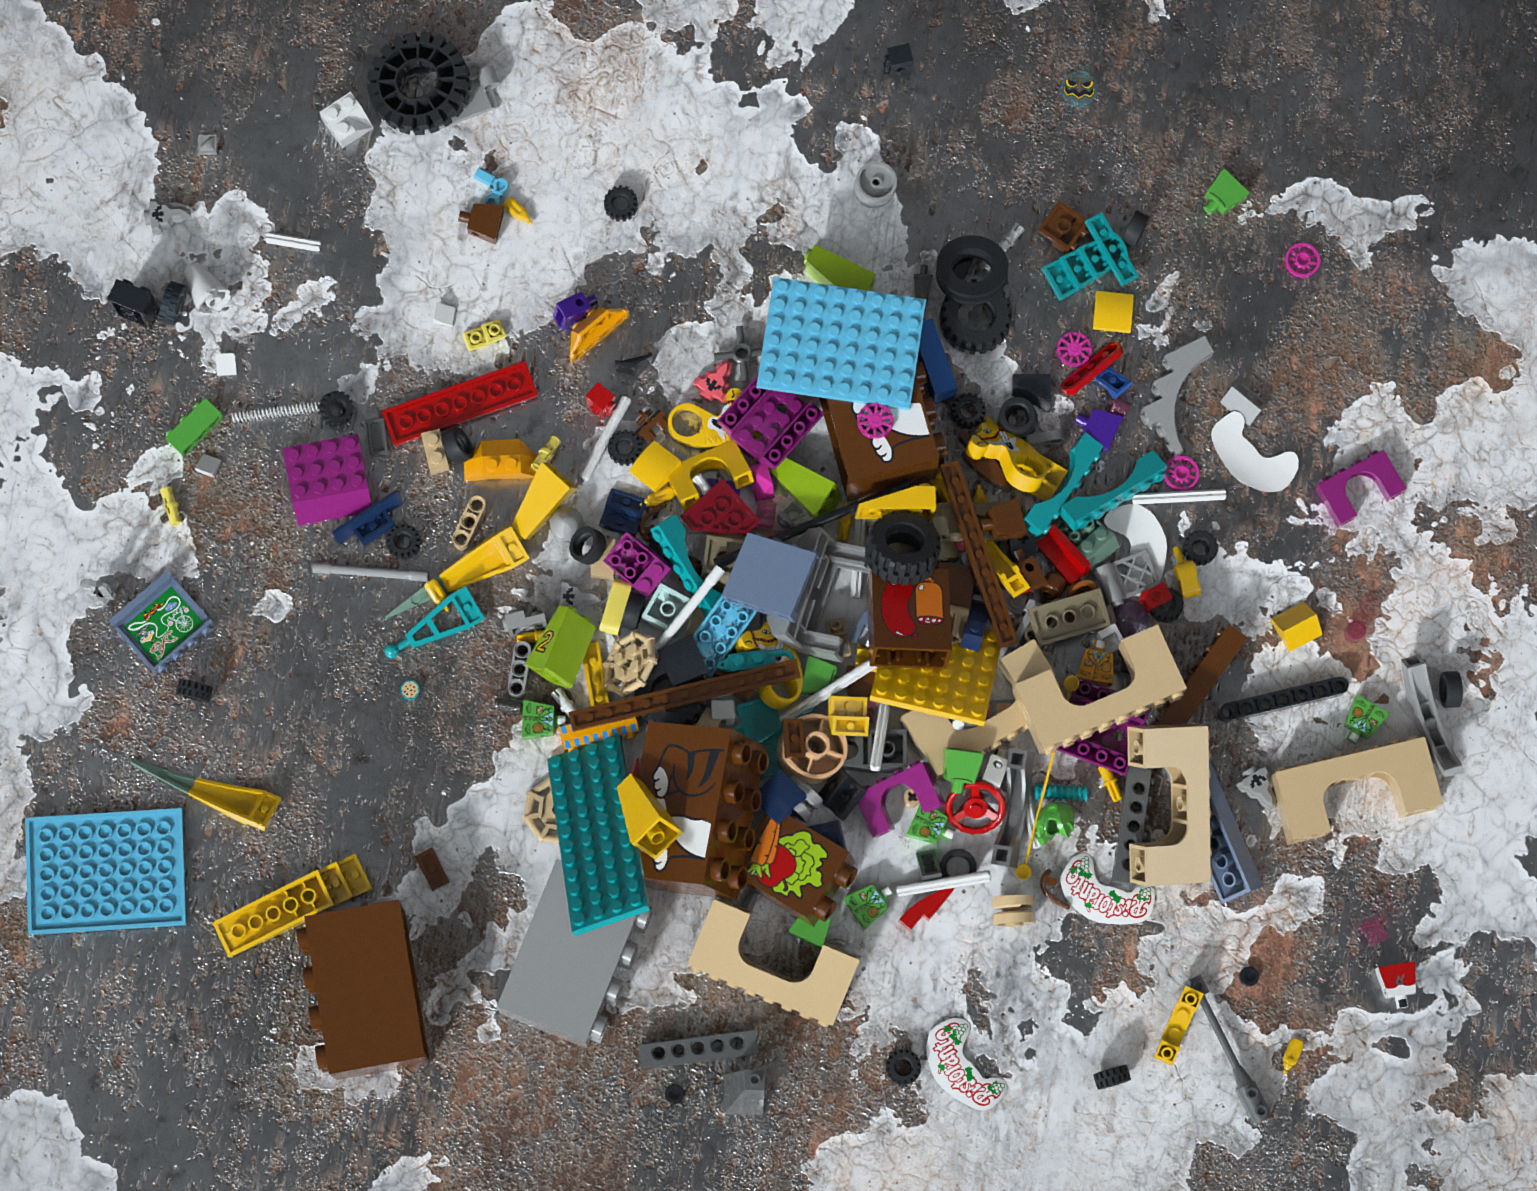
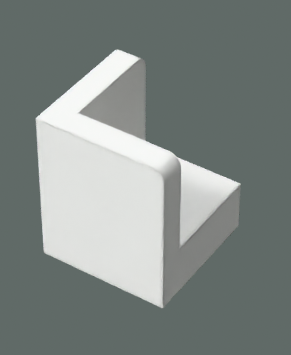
(1111, 636)
(723, 711)

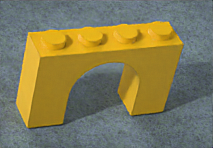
(723, 457)

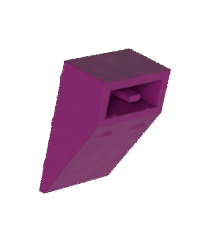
(638, 564)

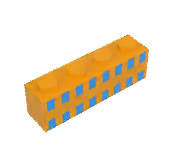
(573, 740)

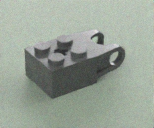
(897, 759)

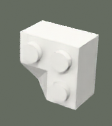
(346, 120)

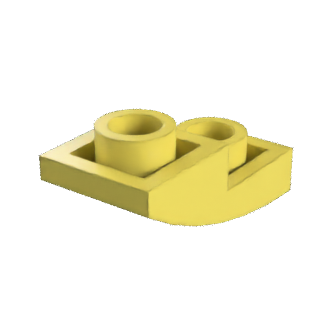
(484, 335)

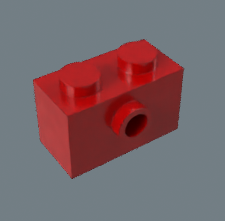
(601, 401)

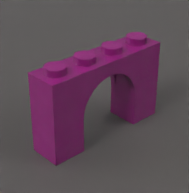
(1376, 467)
(917, 777)

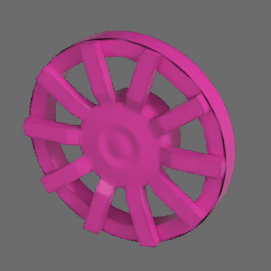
(1302, 260)
(1074, 349)
(875, 421)
(1181, 473)

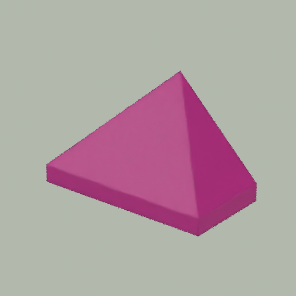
(762, 482)

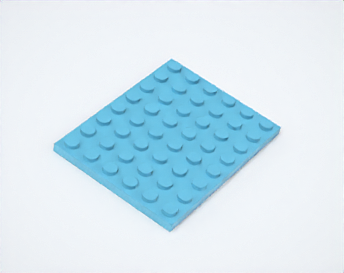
(841, 343)
(105, 871)

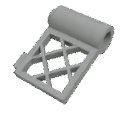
(1112, 583)

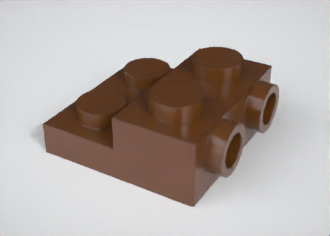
(1064, 227)

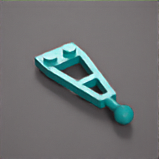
(466, 607)

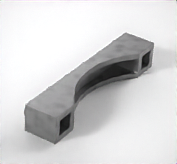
(1019, 775)

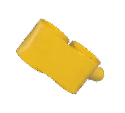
(1187, 574)

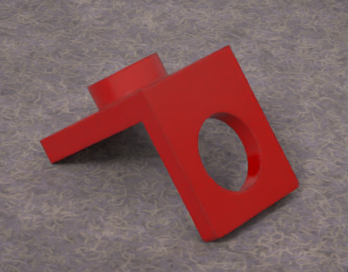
(1155, 597)

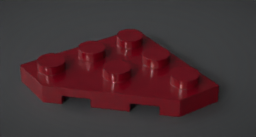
(720, 512)

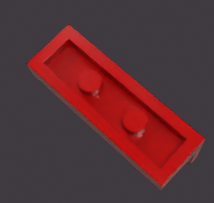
(1063, 555)

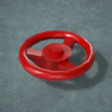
(976, 807)

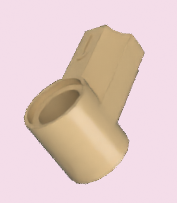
(958, 621)

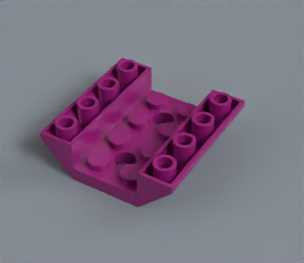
(757, 412)
(1101, 747)

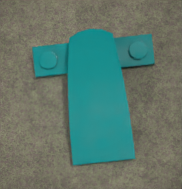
(1091, 261)

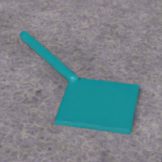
(780, 728)

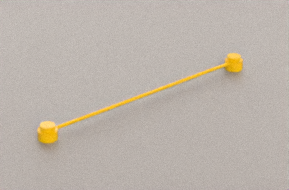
(1023, 871)

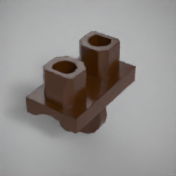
(657, 419)

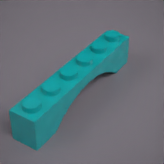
(1081, 456)
(1082, 510)
(671, 538)

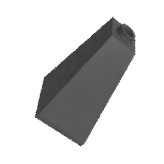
(744, 1092)

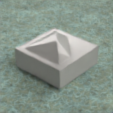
(207, 144)

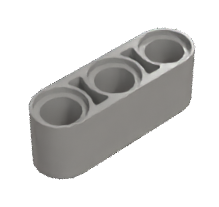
(519, 679)

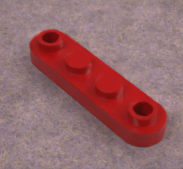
(1092, 368)

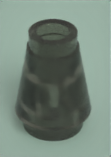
(509, 705)

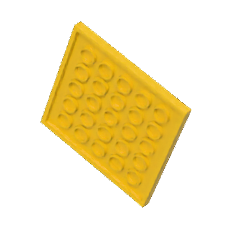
(954, 693)

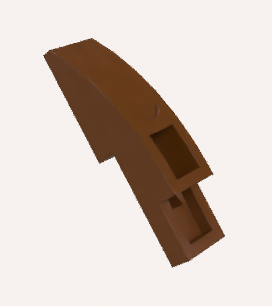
(987, 468)

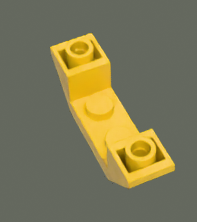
(1177, 1025)

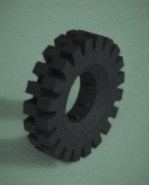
(436, 106)

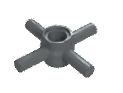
(741, 346)

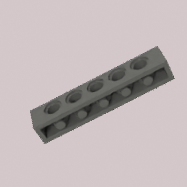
(1144, 778)
(649, 1061)

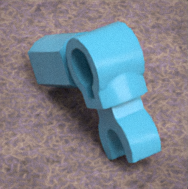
(499, 185)

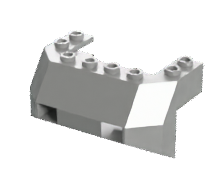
(803, 634)

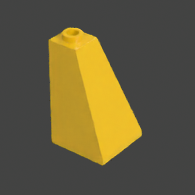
(544, 497)
(645, 818)

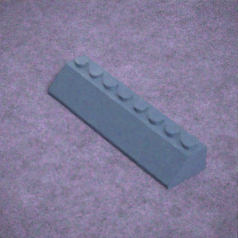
(1230, 860)

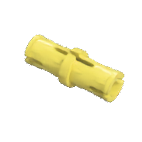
(546, 452)
(171, 506)

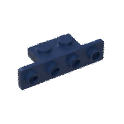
(371, 522)

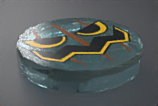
(1078, 89)

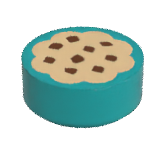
(410, 690)

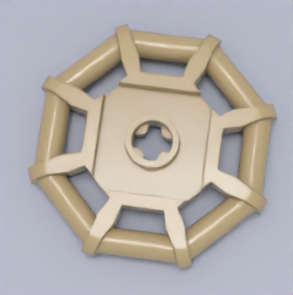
(631, 656)
(545, 812)

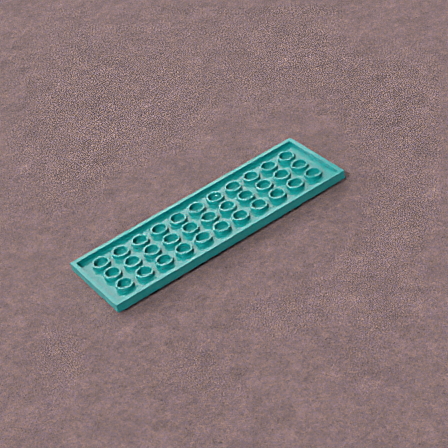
(597, 858)

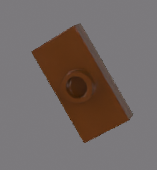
(793, 738)
(432, 869)

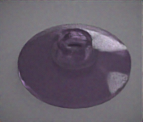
(1140, 616)

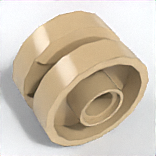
(1013, 910)

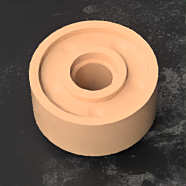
(815, 767)

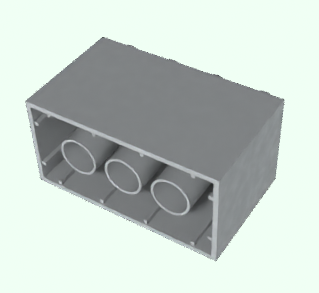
(565, 978)

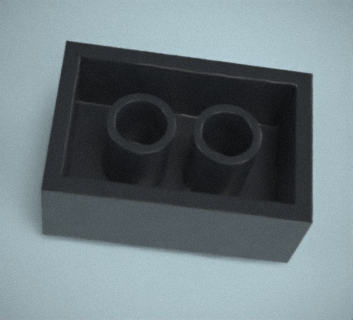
(133, 303)

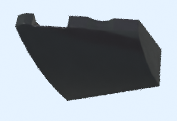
(1034, 388)

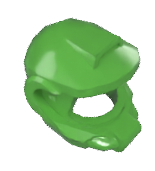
(1053, 820)

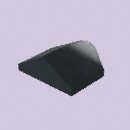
(634, 366)

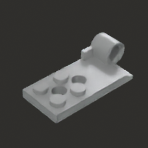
(481, 95)

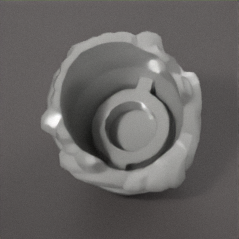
(565, 523)

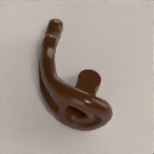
(645, 531)
(1052, 881)

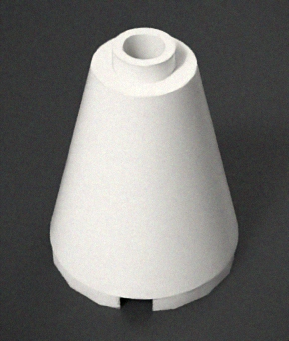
(206, 289)

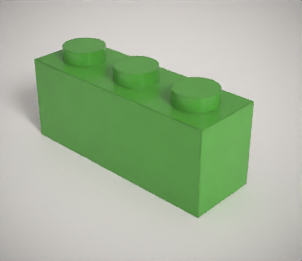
(193, 427)

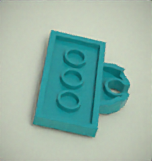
(757, 721)

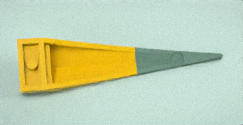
(492, 556)
(238, 802)

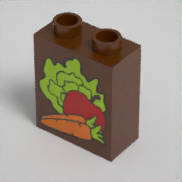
(798, 869)

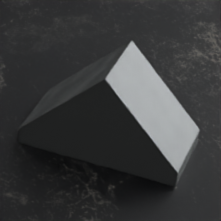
(928, 865)

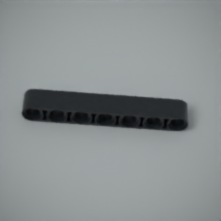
(1291, 695)

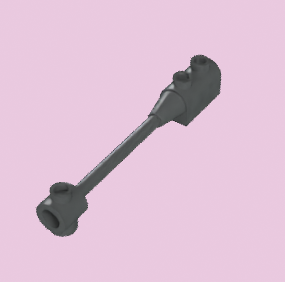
(1247, 1088)

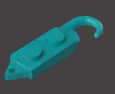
(753, 659)

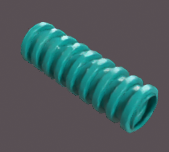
(1062, 792)

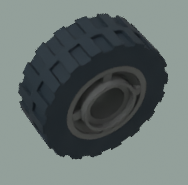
(172, 303)

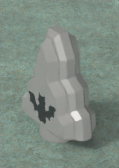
(164, 215)
(575, 595)
(1258, 785)

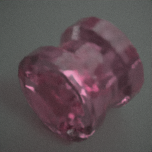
(1120, 407)

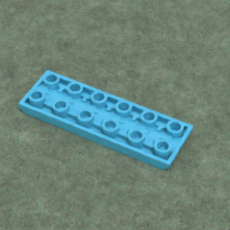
(721, 631)

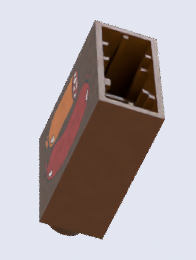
(909, 622)

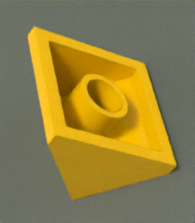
(1297, 626)

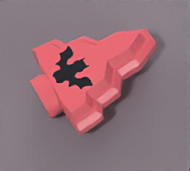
(714, 383)

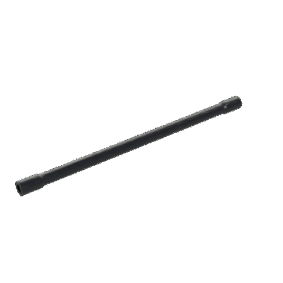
(729, 558)

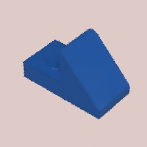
(1113, 382)

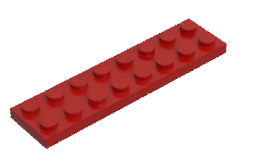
(460, 403)

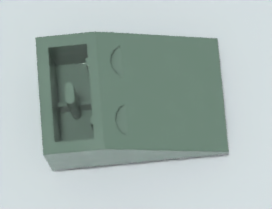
(1093, 541)

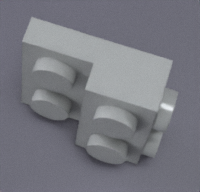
(516, 623)

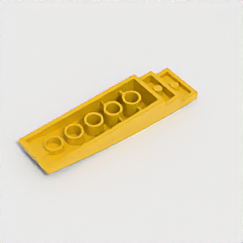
(288, 905)

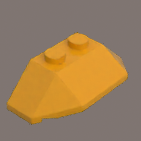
(594, 329)
(500, 461)

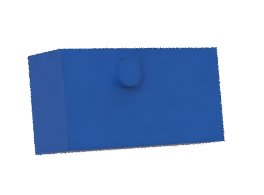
(937, 369)

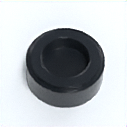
(1248, 976)
(674, 1094)

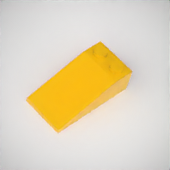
(916, 500)

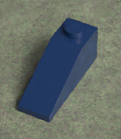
(975, 627)

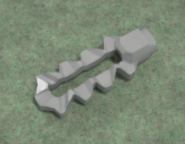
(98, 588)

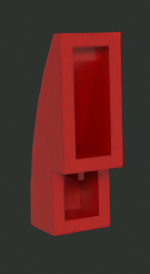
(925, 908)

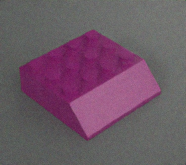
(327, 479)

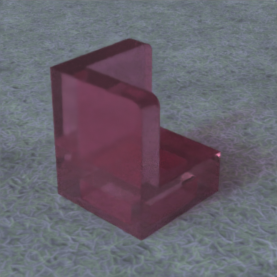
(1373, 932)

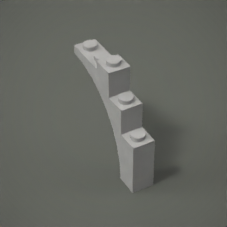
(1162, 412)
(1426, 716)

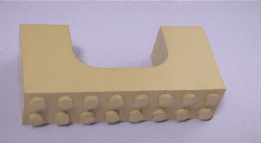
(1060, 723)
(932, 733)
(1401, 765)
(1186, 849)
(721, 956)

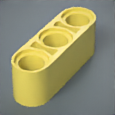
(615, 607)

